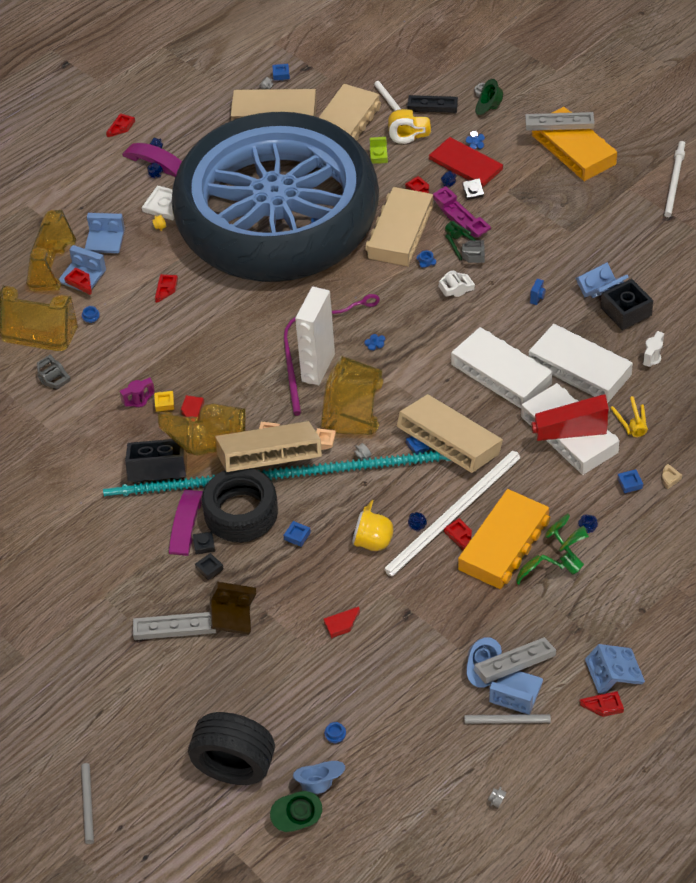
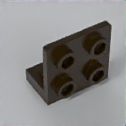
(231, 607)

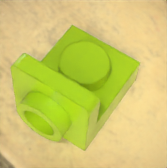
(378, 150)

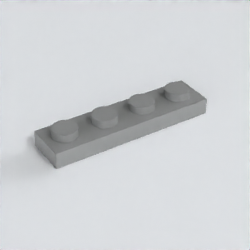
(559, 121)
(172, 626)
(514, 660)

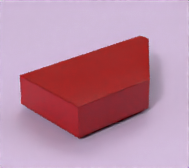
(120, 125)
(417, 184)
(79, 280)
(166, 286)
(192, 406)
(459, 533)
(341, 622)
(603, 704)

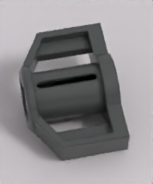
(473, 251)
(52, 372)

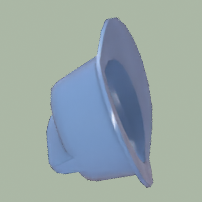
(478, 652)
(319, 776)

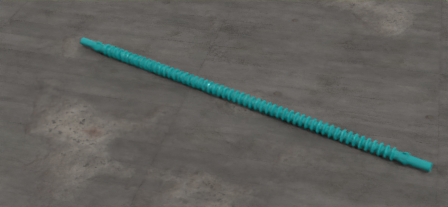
(126, 490)

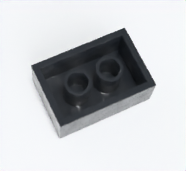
(155, 460)

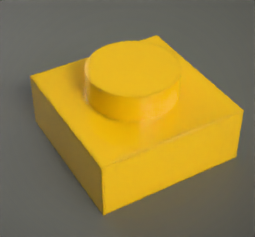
(164, 401)

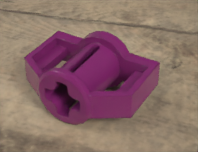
(136, 390)

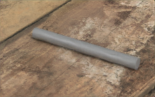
(482, 719)
(87, 803)

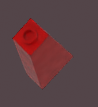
(572, 420)

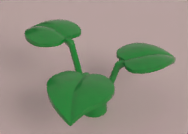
(569, 559)

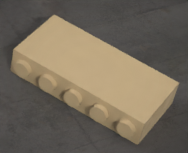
(276, 100)
(352, 109)
(399, 226)
(449, 433)
(268, 446)

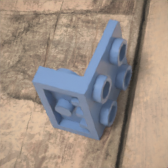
(105, 232)
(87, 261)
(598, 281)
(613, 665)
(516, 691)

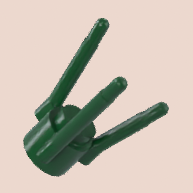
(456, 231)

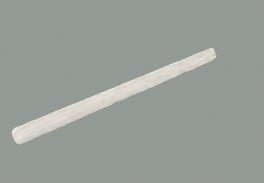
(451, 514)

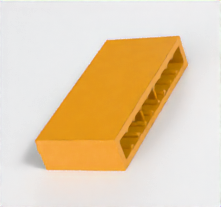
(578, 149)
(504, 539)

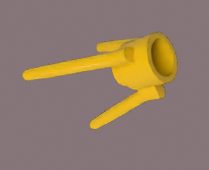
(637, 425)

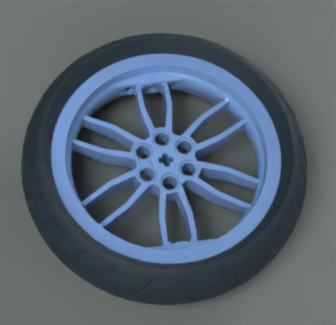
(275, 254)

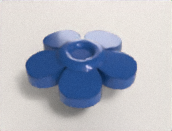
(475, 140)
(375, 341)

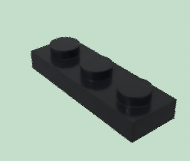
(432, 103)

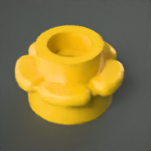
(159, 222)

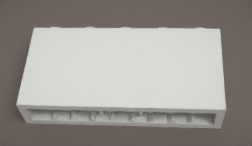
(315, 335)
(581, 362)
(501, 367)
(580, 452)

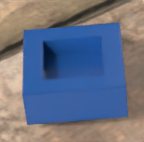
(281, 72)
(537, 292)
(416, 446)
(630, 481)
(297, 533)

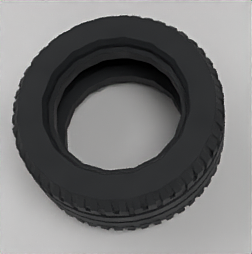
(241, 526)
(231, 748)

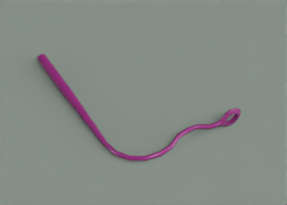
(291, 375)

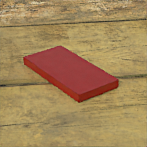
(465, 161)

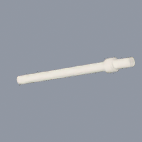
(678, 156)

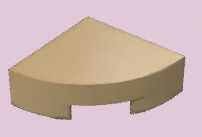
(670, 476)

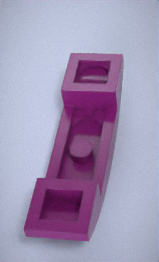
(153, 155)
(456, 212)
(184, 522)

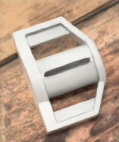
(457, 287)
(654, 346)

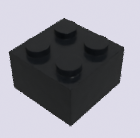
(627, 304)

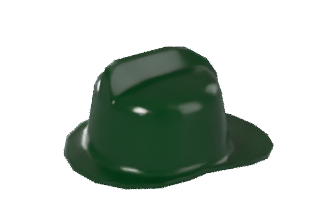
(490, 97)
(296, 811)

